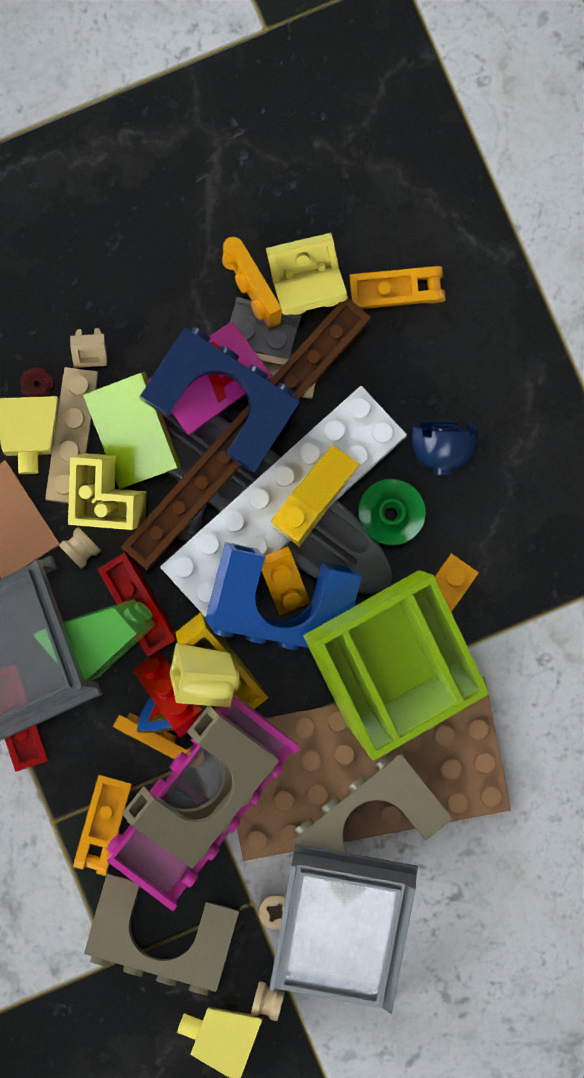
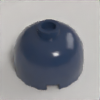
(444, 445)

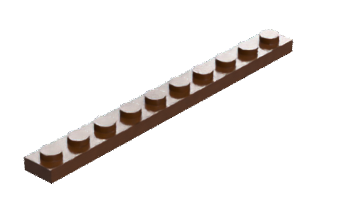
(214, 466)

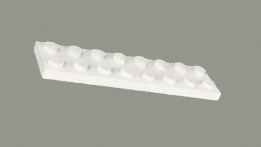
(355, 427)

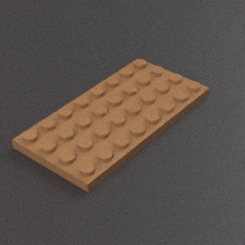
(453, 759)

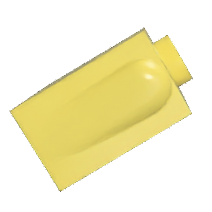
(203, 676)

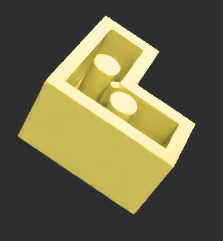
(94, 496)

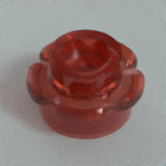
(36, 374)

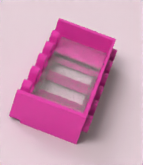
(190, 785)

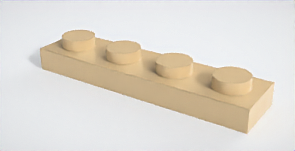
(71, 430)

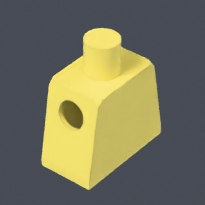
(28, 429)
(222, 1038)

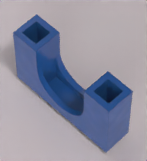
(234, 605)

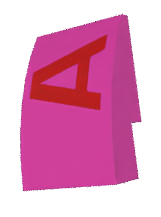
(216, 392)

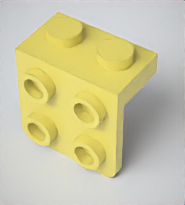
(306, 274)

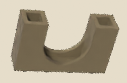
(393, 783)
(192, 831)
(113, 940)

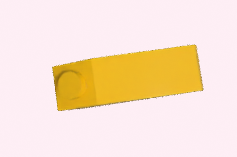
(314, 495)
(200, 634)

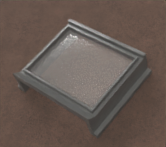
(36, 654)
(344, 926)

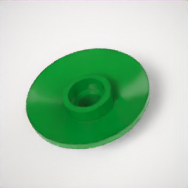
(395, 496)

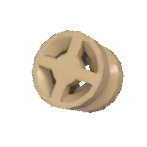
(80, 548)
(274, 906)
(267, 1001)

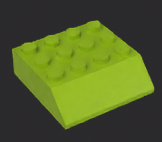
(396, 664)

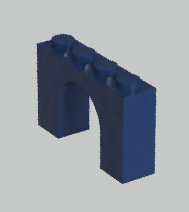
(195, 357)

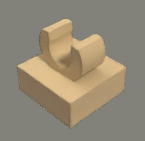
(88, 349)

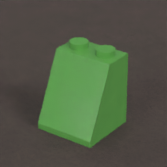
(107, 635)

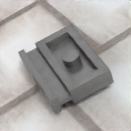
(273, 341)

